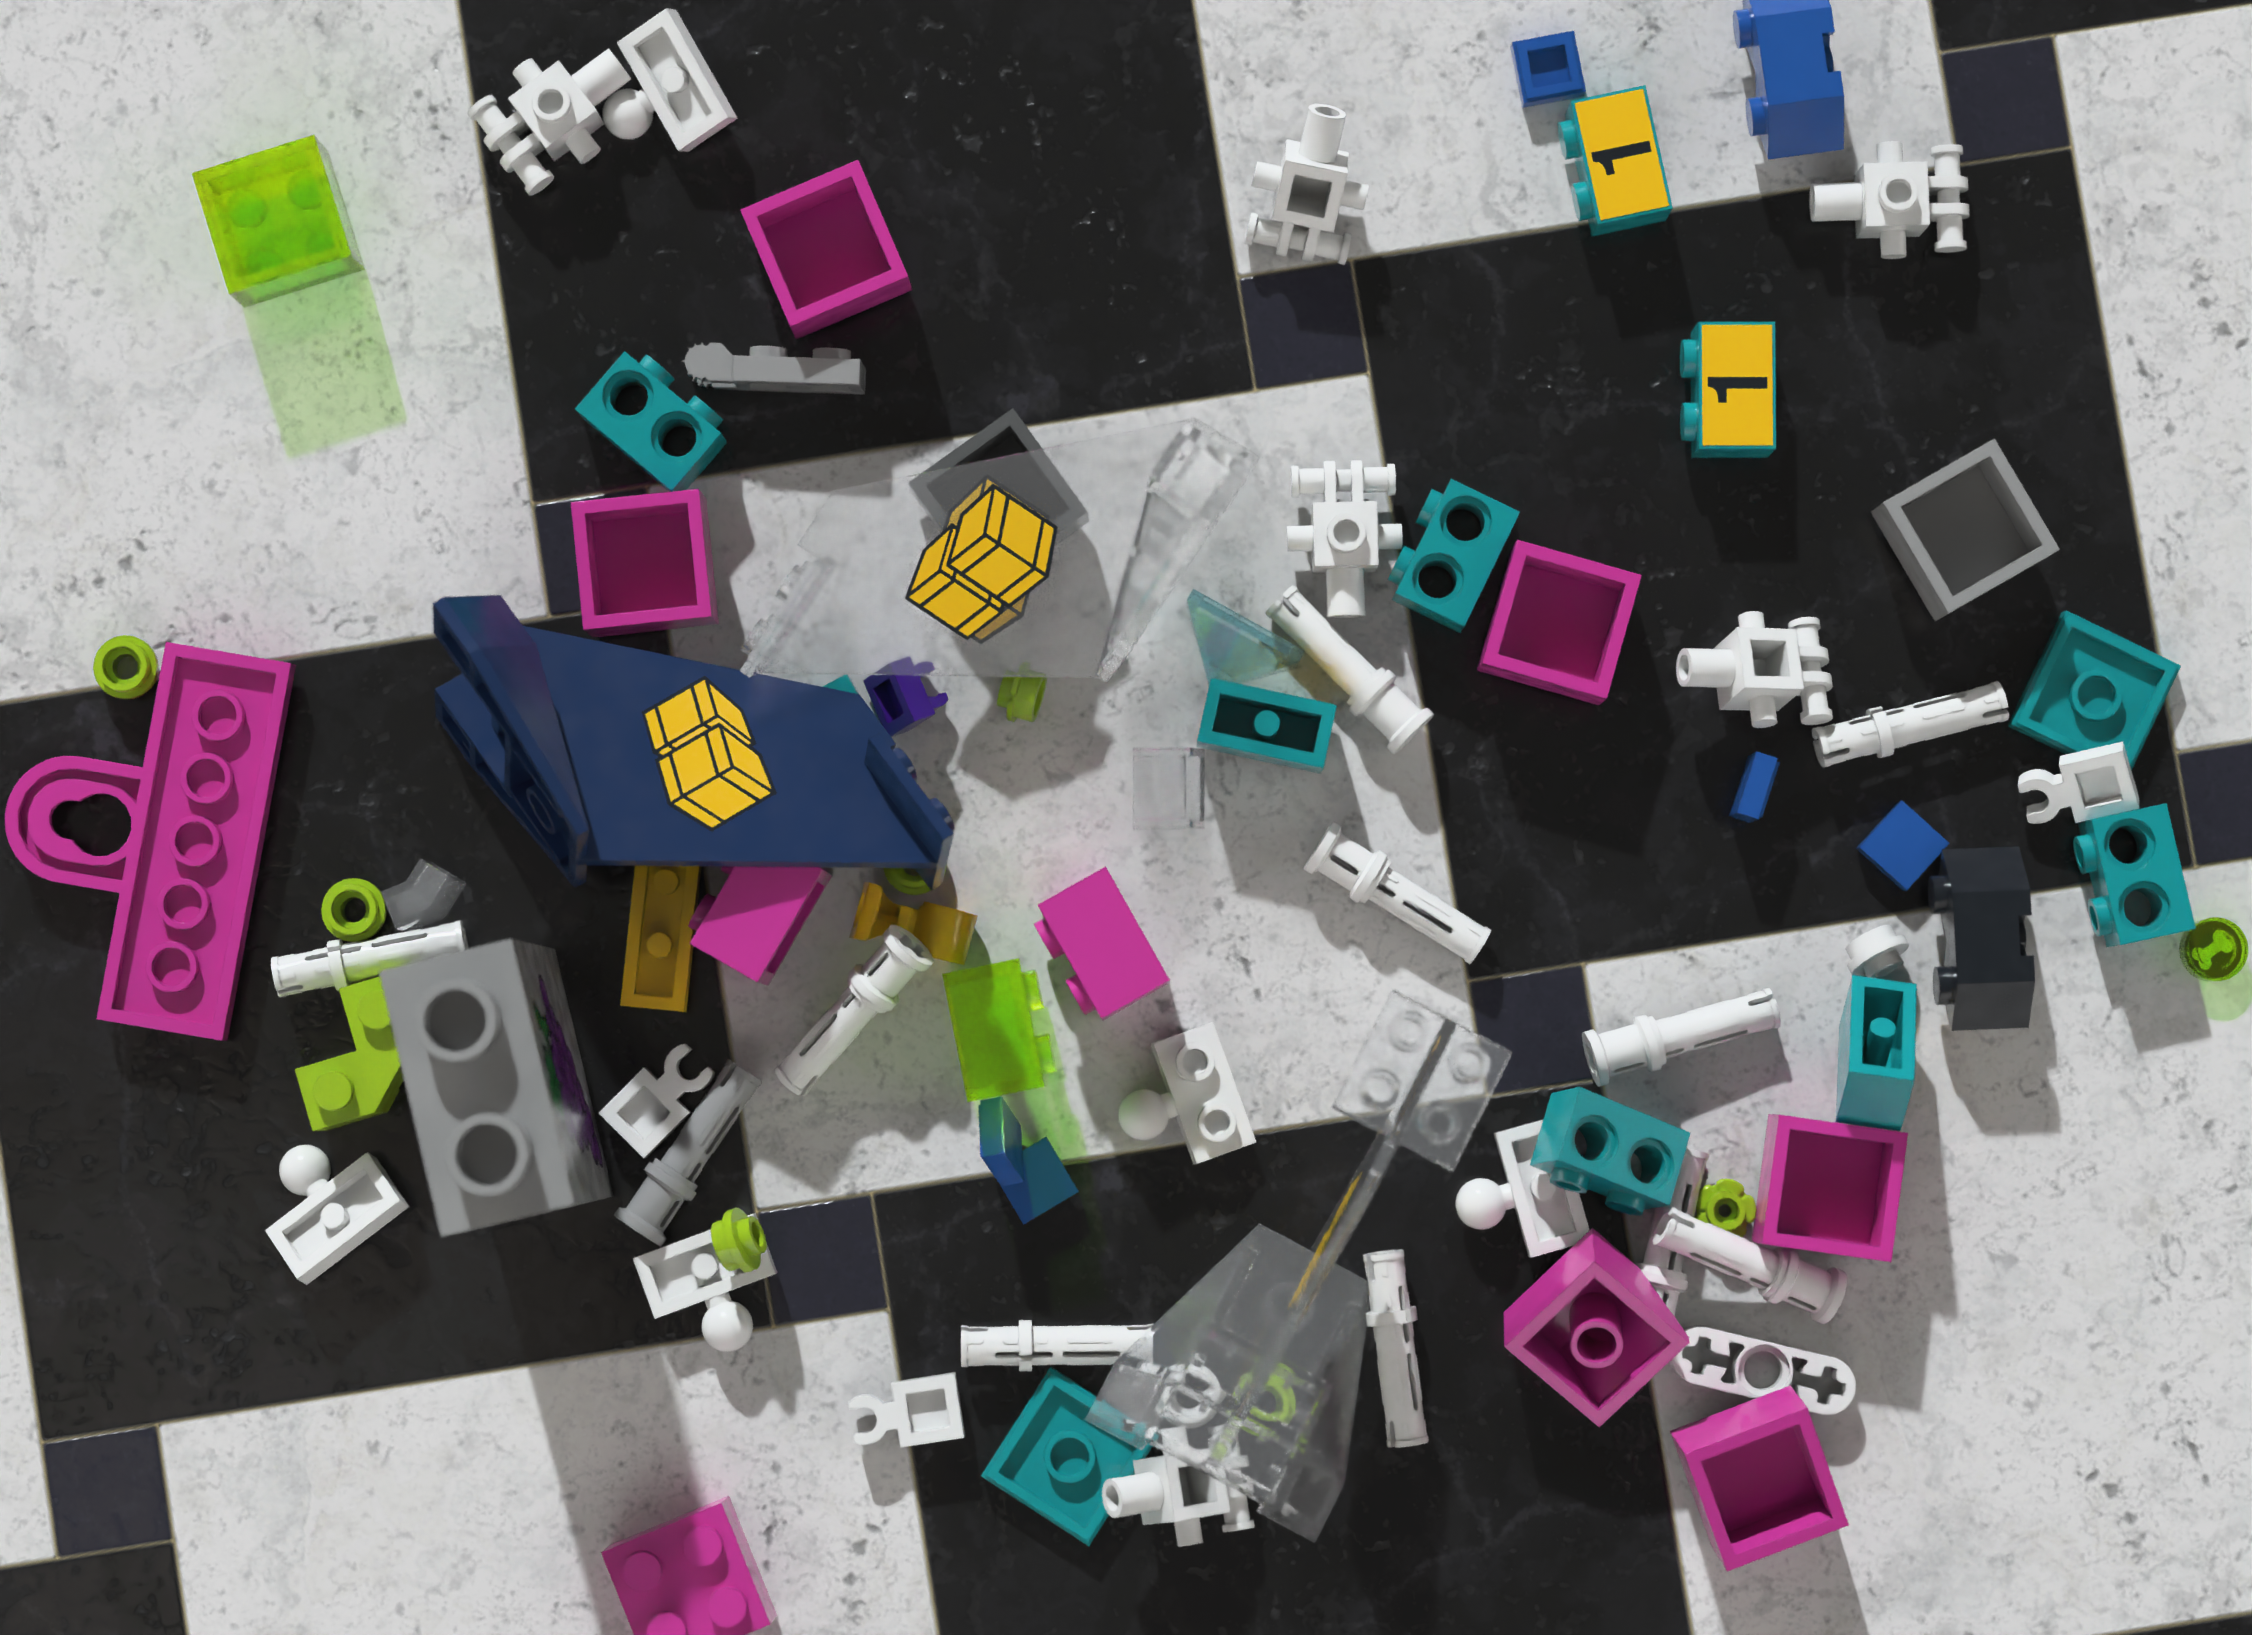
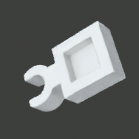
(2090, 782)
(650, 1107)
(921, 1410)

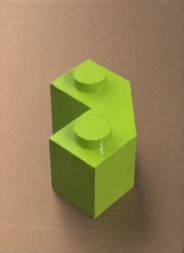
(362, 1080)

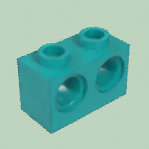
(644, 433)
(1465, 561)
(2152, 872)
(1611, 1138)

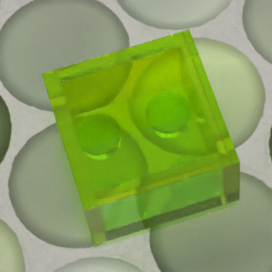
(278, 221)
(997, 1029)

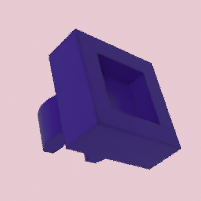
(901, 701)

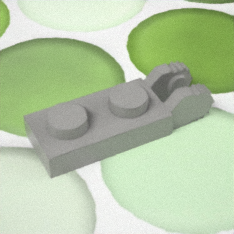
(772, 370)

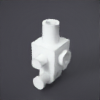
(557, 112)
(1308, 191)
(1893, 199)
(1344, 534)
(1763, 669)
(1177, 1493)

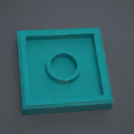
(2093, 690)
(1061, 1460)

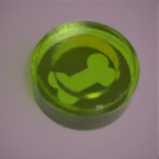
(2214, 949)

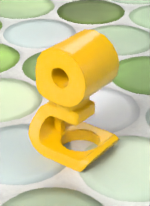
(940, 928)

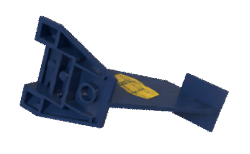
(676, 757)

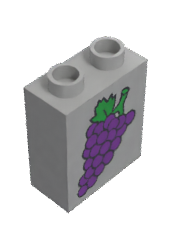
(495, 1084)

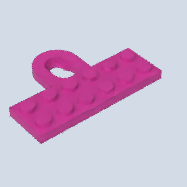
(192, 839)

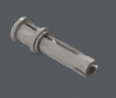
(674, 1176)

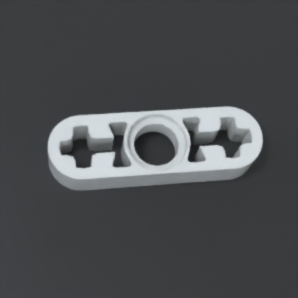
(1812, 1364)

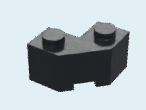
(1983, 911)

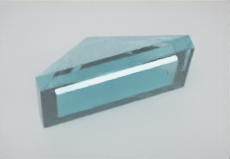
(1235, 646)

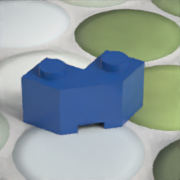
(1797, 92)

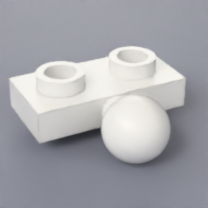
(673, 84)
(1198, 1095)
(336, 1212)
(1546, 1214)
(692, 1274)

